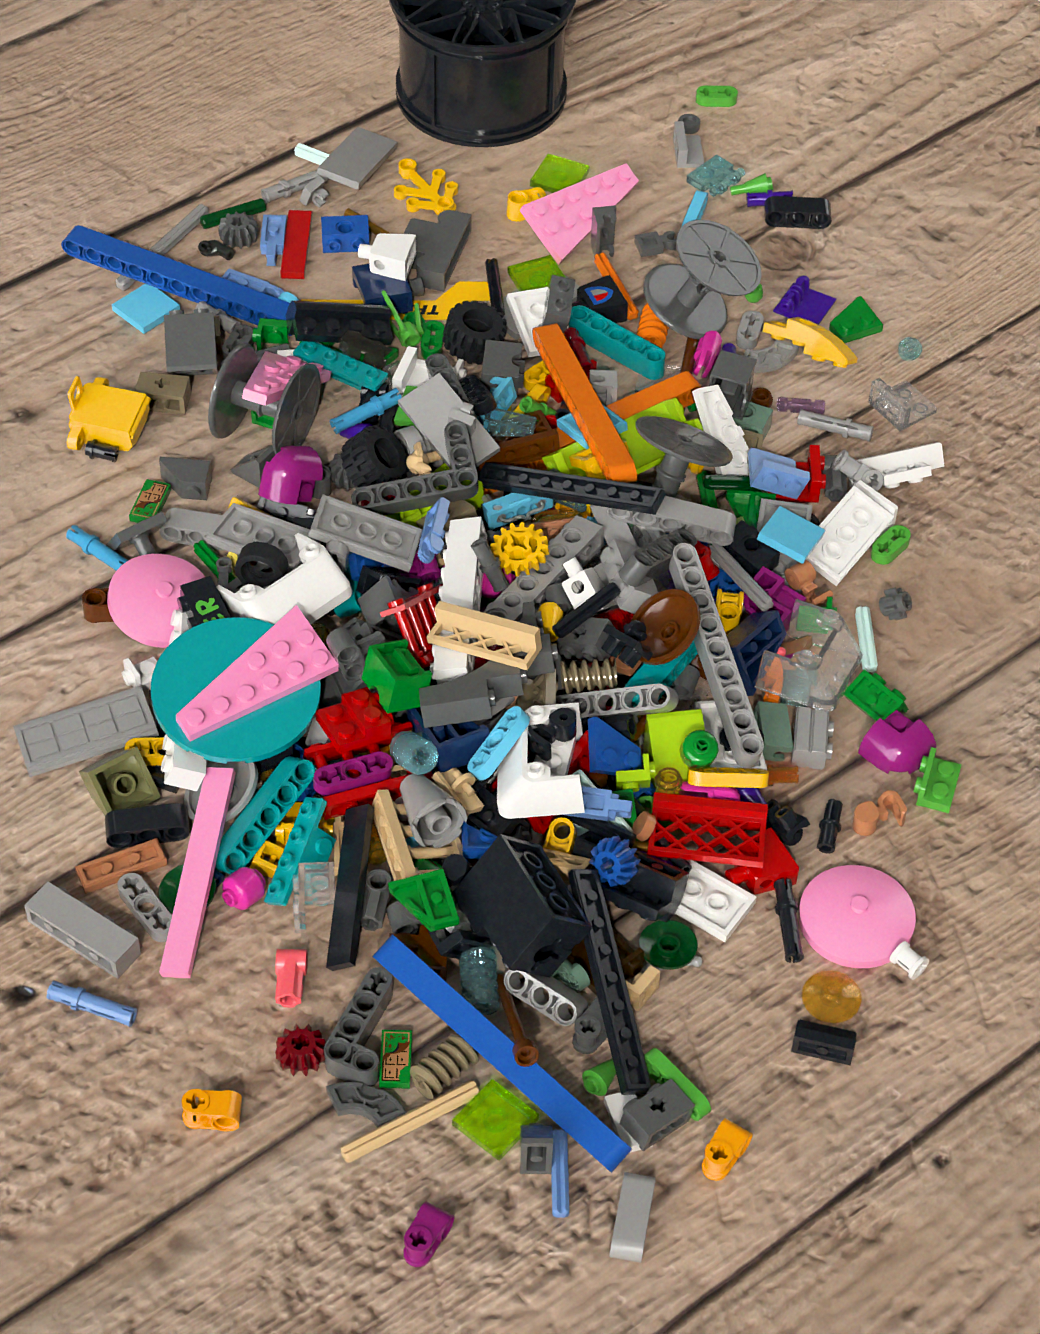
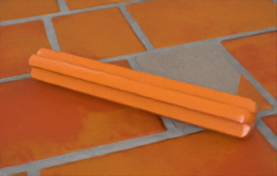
(606, 268)

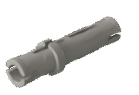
(286, 188)
(835, 425)

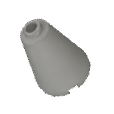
(431, 811)

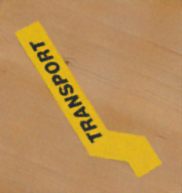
(438, 308)

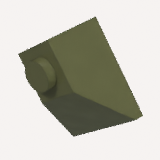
(120, 782)

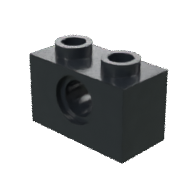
(751, 561)

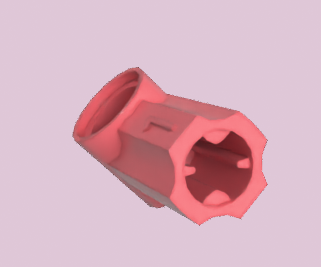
(290, 970)

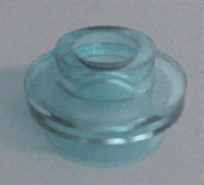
(907, 344)

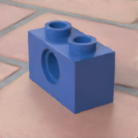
(344, 233)

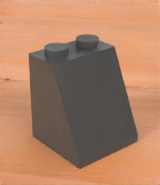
(190, 343)

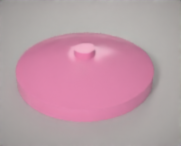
(146, 594)
(856, 916)

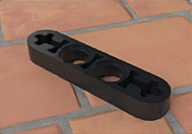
(478, 395)

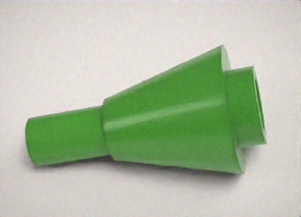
(759, 184)
(599, 1078)

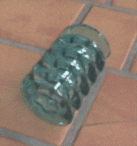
(413, 752)
(479, 979)

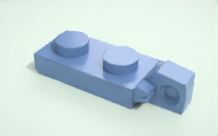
(273, 237)
(603, 805)

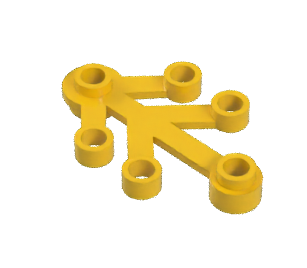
(408, 170)

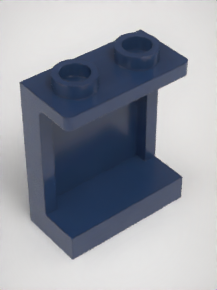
(371, 285)

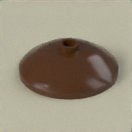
(670, 623)

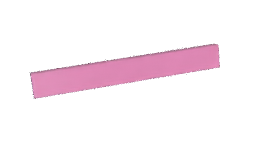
(197, 873)

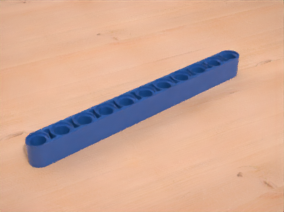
(172, 276)
(497, 1050)

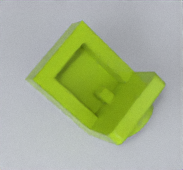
(636, 778)

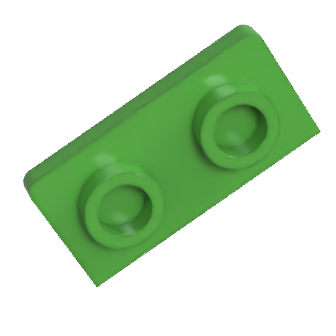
(938, 782)

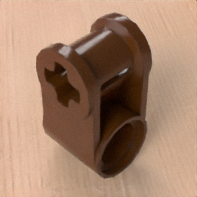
(95, 605)

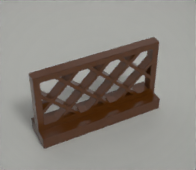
(526, 449)

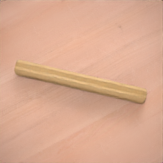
(409, 1121)

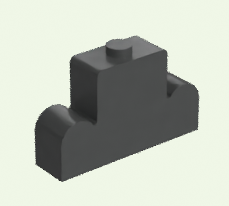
(439, 246)

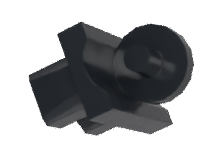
(630, 639)
(785, 823)

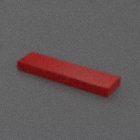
(296, 244)

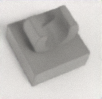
(314, 192)
(464, 415)

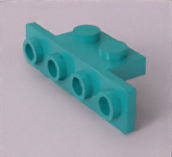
(341, 366)
(304, 845)

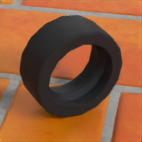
(263, 553)

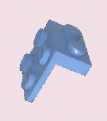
(776, 473)

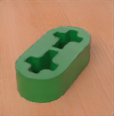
(432, 340)

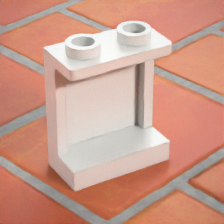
(414, 371)

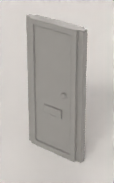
(85, 731)

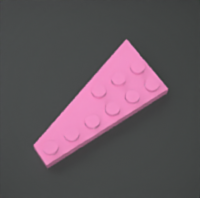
(566, 215)
(273, 375)
(272, 668)

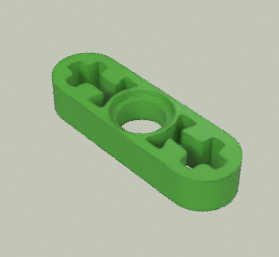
(662, 1070)

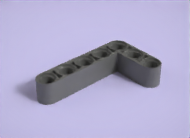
(427, 483)

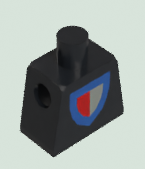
(603, 298)

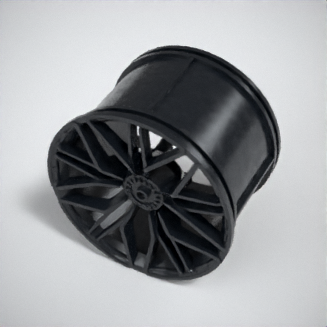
(481, 68)

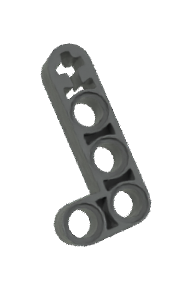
(363, 1022)

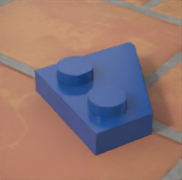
(610, 750)

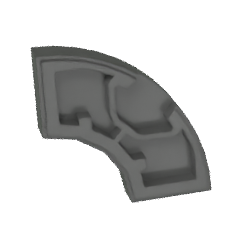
(365, 1101)

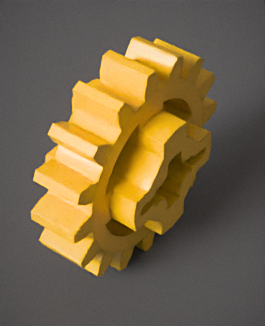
(520, 548)

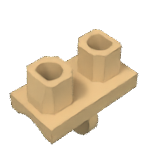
(459, 787)

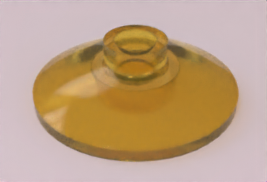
(831, 1006)

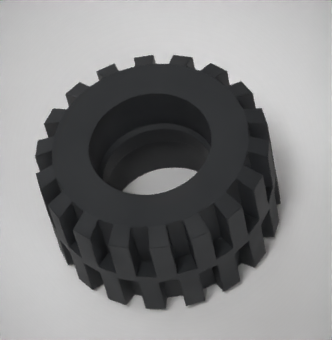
(470, 327)
(374, 457)

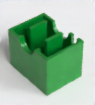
(395, 675)

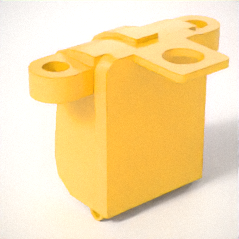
(105, 414)

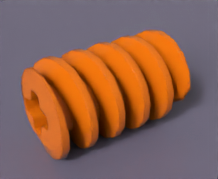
(652, 328)

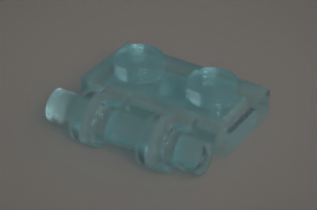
(711, 174)

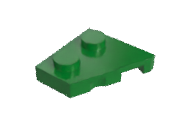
(747, 504)
(427, 899)

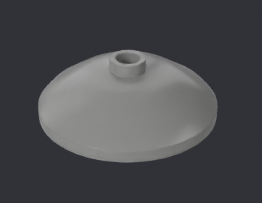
(242, 791)

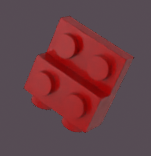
(355, 721)

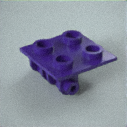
(804, 302)

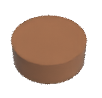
(644, 826)

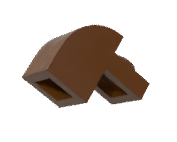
(425, 949)

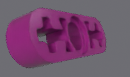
(347, 783)

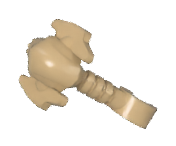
(418, 460)

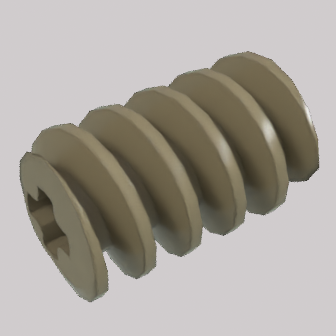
(588, 676)
(441, 1064)

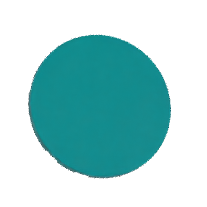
(200, 658)

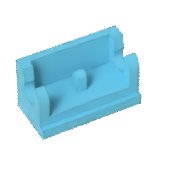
(503, 394)

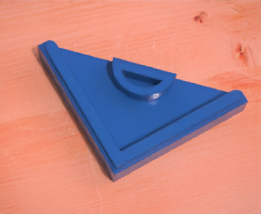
(475, 841)

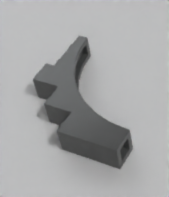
(476, 692)

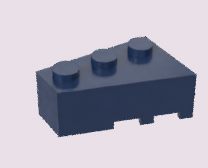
(748, 642)
(453, 742)

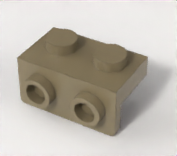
(538, 691)

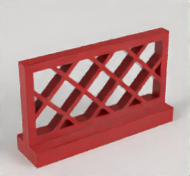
(708, 814)

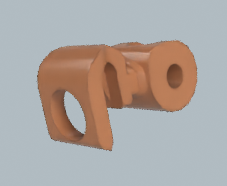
(801, 577)
(868, 814)

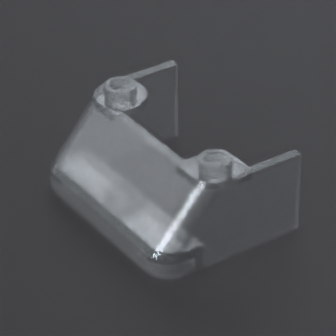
(809, 677)

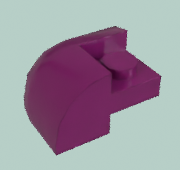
(291, 475)
(782, 596)
(897, 744)

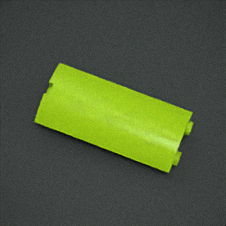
(643, 453)

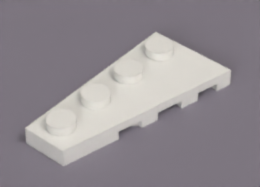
(718, 422)

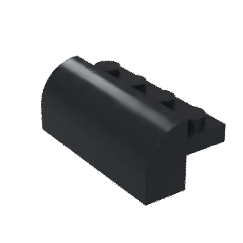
(329, 321)
(650, 893)

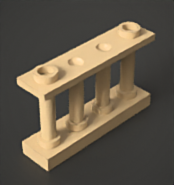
(393, 839)

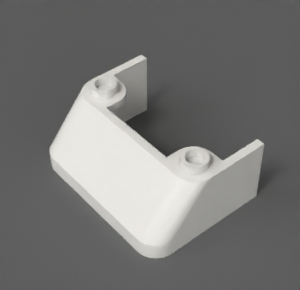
(313, 586)
(528, 787)

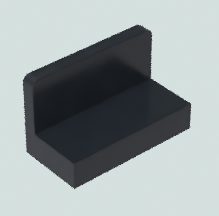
(372, 574)
(456, 943)
(824, 1042)

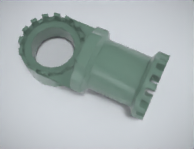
(572, 975)

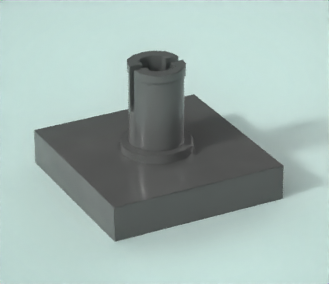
(138, 535)

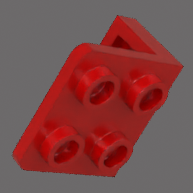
(814, 465)

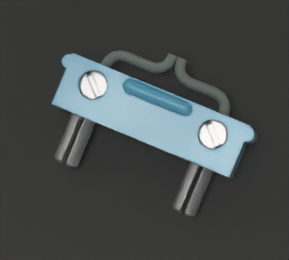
(512, 508)

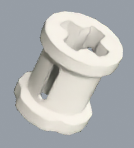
(909, 960)

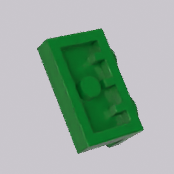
(873, 697)

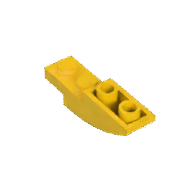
(817, 340)

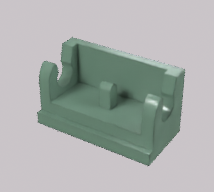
(775, 725)

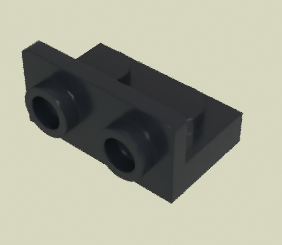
(489, 816)

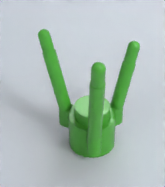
(408, 333)

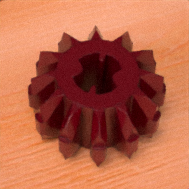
(300, 1049)

